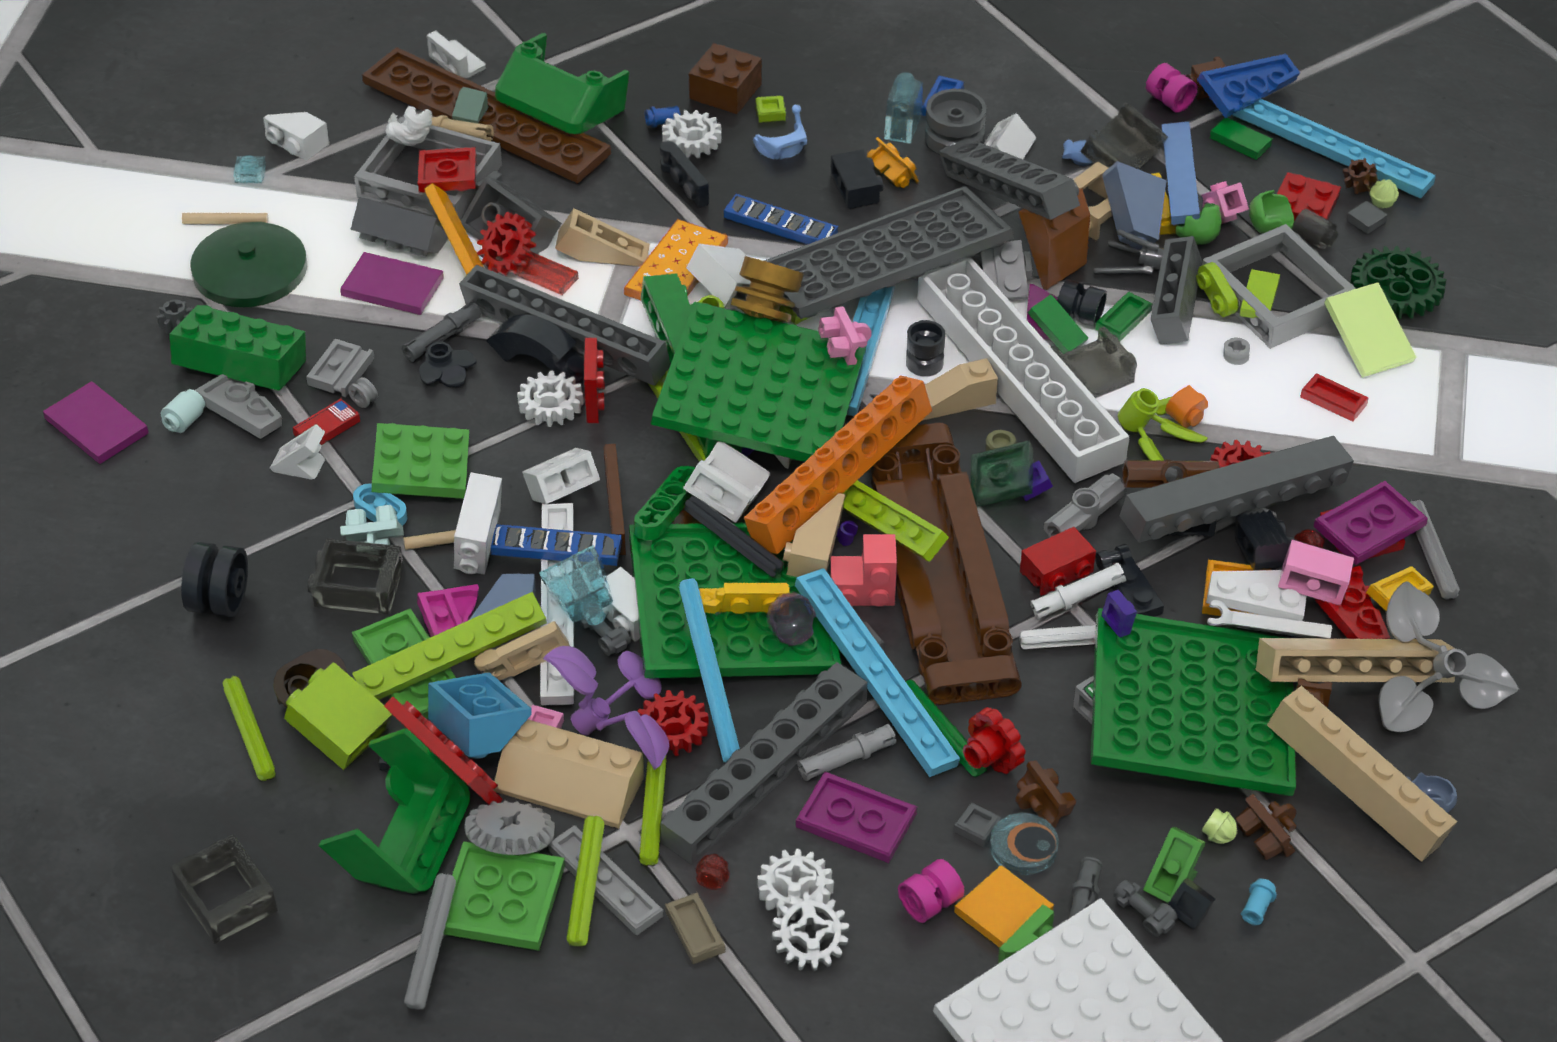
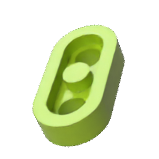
(1217, 289)

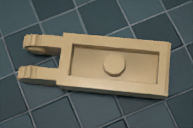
(522, 652)

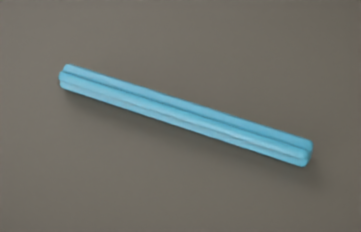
(709, 668)

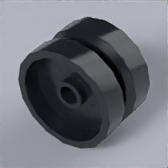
(214, 579)

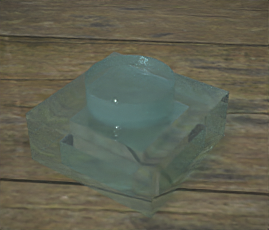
(249, 169)

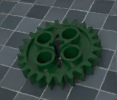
(1404, 277)

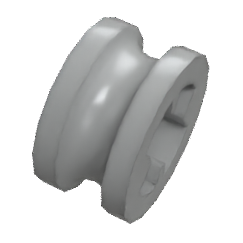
(1233, 357)
(362, 392)

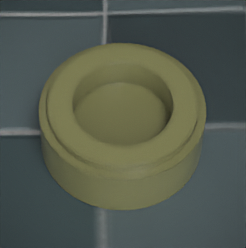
(999, 439)

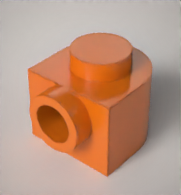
(1187, 407)

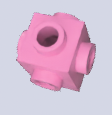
(1229, 198)

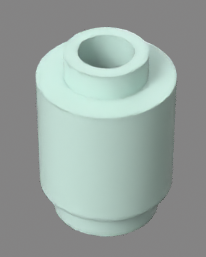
(182, 411)

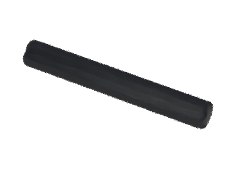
(734, 536)

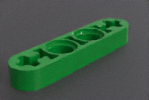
(650, 520)

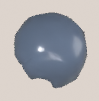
(1438, 789)

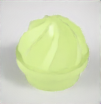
(1384, 193)
(1220, 827)

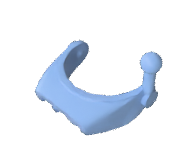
(786, 145)

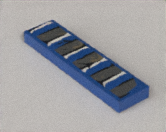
(777, 220)
(553, 543)

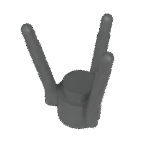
(1150, 256)

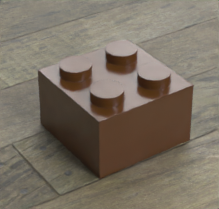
(725, 78)

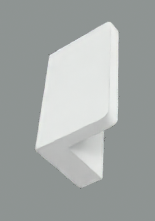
(453, 56)
(1011, 137)

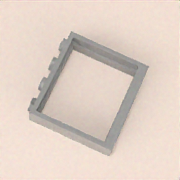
(374, 186)
(1267, 326)

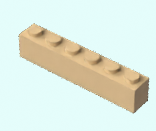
(1346, 659)
(1361, 773)

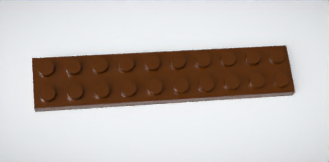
(437, 90)

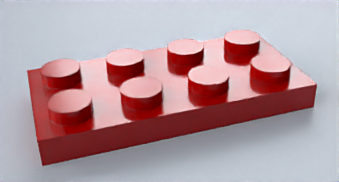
(444, 749)

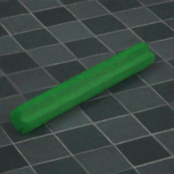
(950, 732)

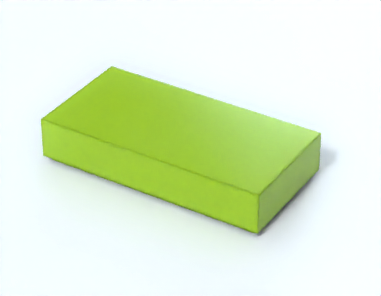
(1264, 288)

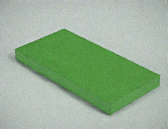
(393, 636)

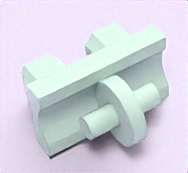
(373, 532)

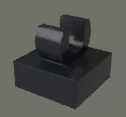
(1191, 903)

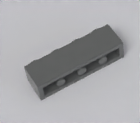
(1176, 290)

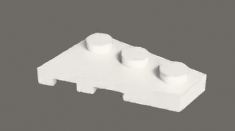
(1256, 593)

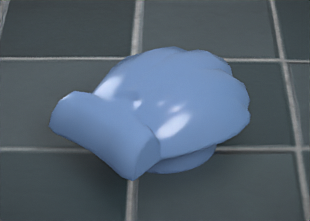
(1072, 151)

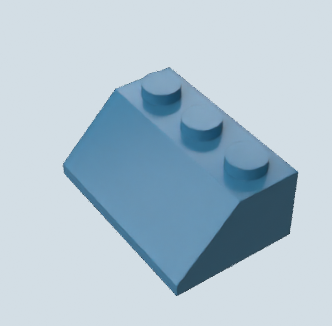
(476, 713)

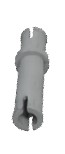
(846, 752)

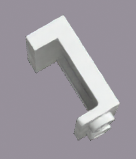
(727, 481)

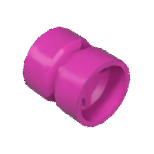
(1171, 87)
(929, 892)

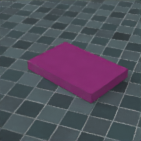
(392, 283)
(95, 422)
(1370, 522)
(856, 817)

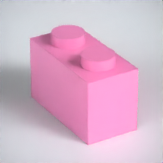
(1316, 572)

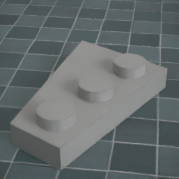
(241, 405)

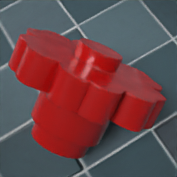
(993, 742)

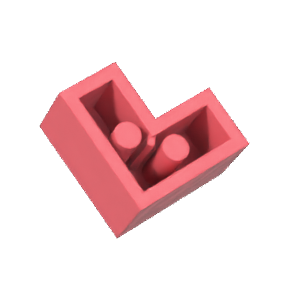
(869, 577)

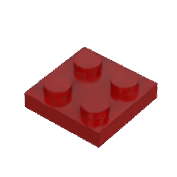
(447, 169)
(1309, 194)
(593, 380)

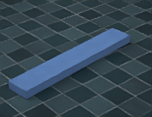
(1180, 172)

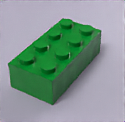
(238, 347)

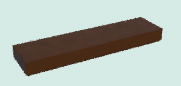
(614, 493)

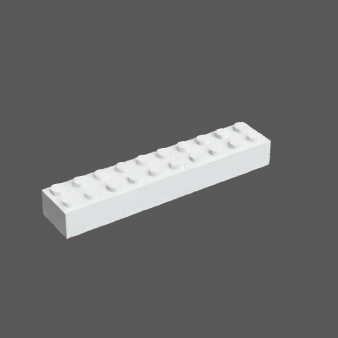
(1029, 372)

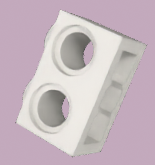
(561, 475)

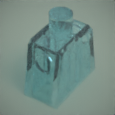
(908, 97)
(580, 586)

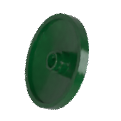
(248, 264)

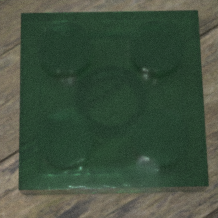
(1002, 473)

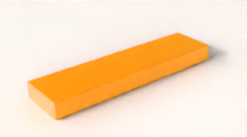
(453, 228)

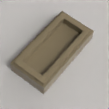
(695, 928)

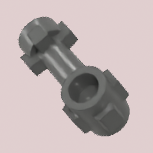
(611, 640)
(1157, 920)

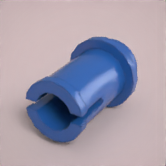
(658, 116)

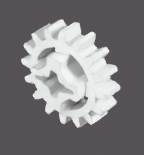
(693, 132)
(550, 398)
(793, 877)
(794, 934)

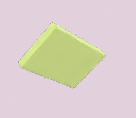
(1370, 329)

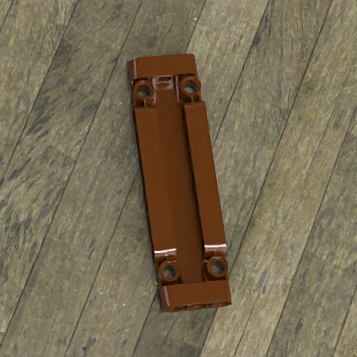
(955, 599)

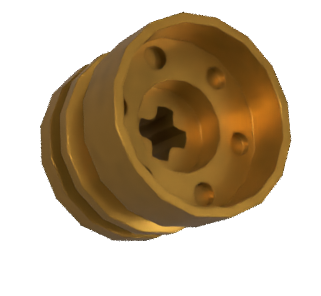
(767, 289)

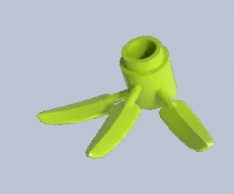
(1140, 410)

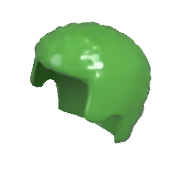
(1270, 212)
(1204, 228)

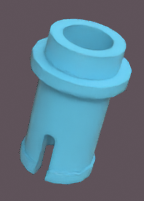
(1261, 896)

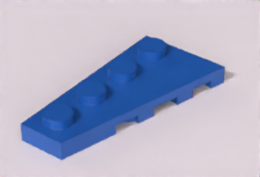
(1246, 83)

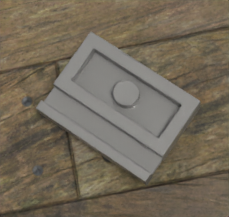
(1006, 269)
(339, 367)

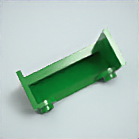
(557, 96)
(423, 826)

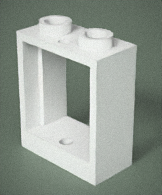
(477, 523)

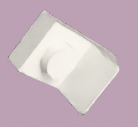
(301, 455)

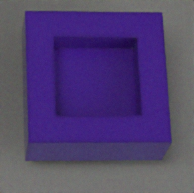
(1040, 481)
(1119, 613)

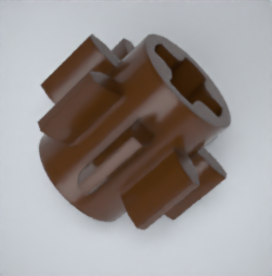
(1360, 175)

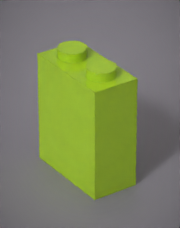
(337, 715)

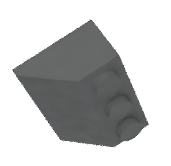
(498, 198)
(398, 227)

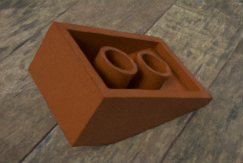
(1059, 243)

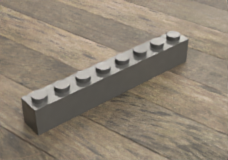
(1235, 488)

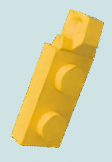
(741, 597)

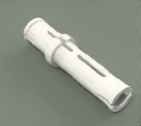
(1066, 596)

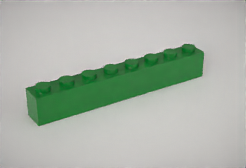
(668, 311)

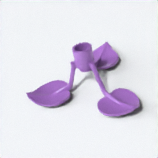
(594, 713)

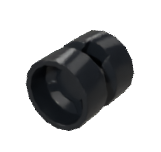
(1081, 302)
(925, 348)

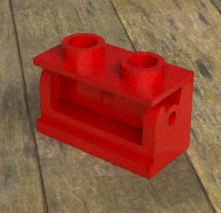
(1058, 560)

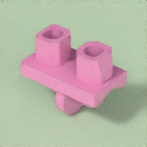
(844, 334)

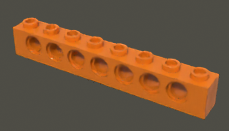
(838, 462)

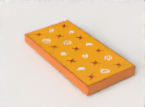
(674, 255)

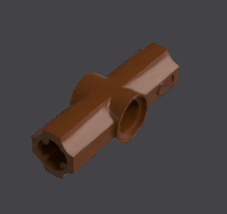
(1152, 472)

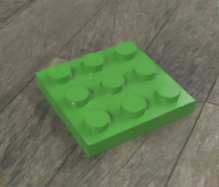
(420, 460)
(503, 896)

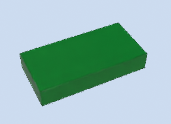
(1240, 138)
(1125, 315)
(1058, 324)

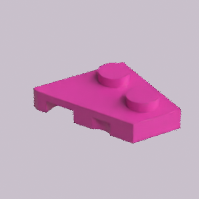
(447, 607)

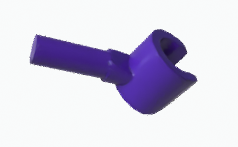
(847, 532)

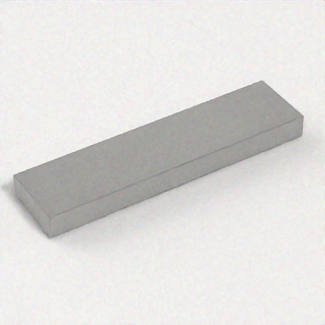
(612, 886)

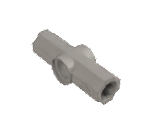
(1086, 506)

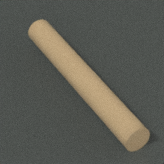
(223, 218)
(429, 540)

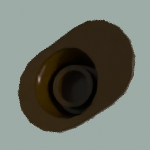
(299, 671)

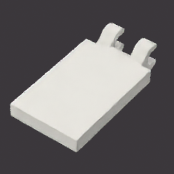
(1268, 623)

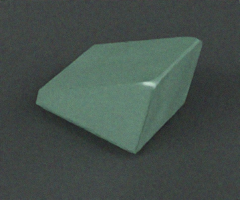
(470, 105)

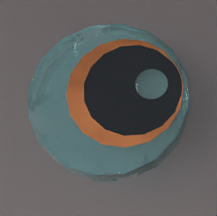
(1024, 843)

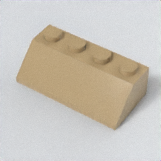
(570, 772)

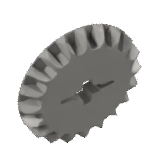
(524, 831)

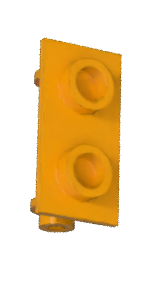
(900, 169)

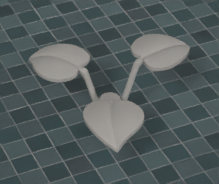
(1403, 703)

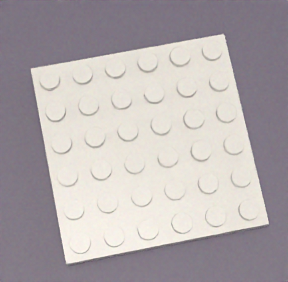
(1075, 986)

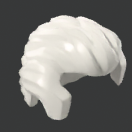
(413, 128)

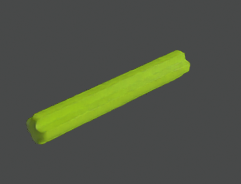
(249, 728)
(652, 814)
(585, 881)

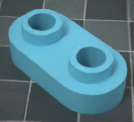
(363, 496)

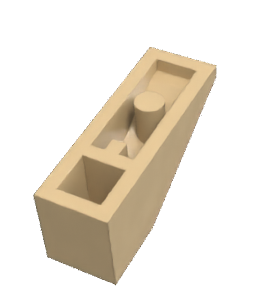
(596, 241)
(962, 389)
(815, 540)

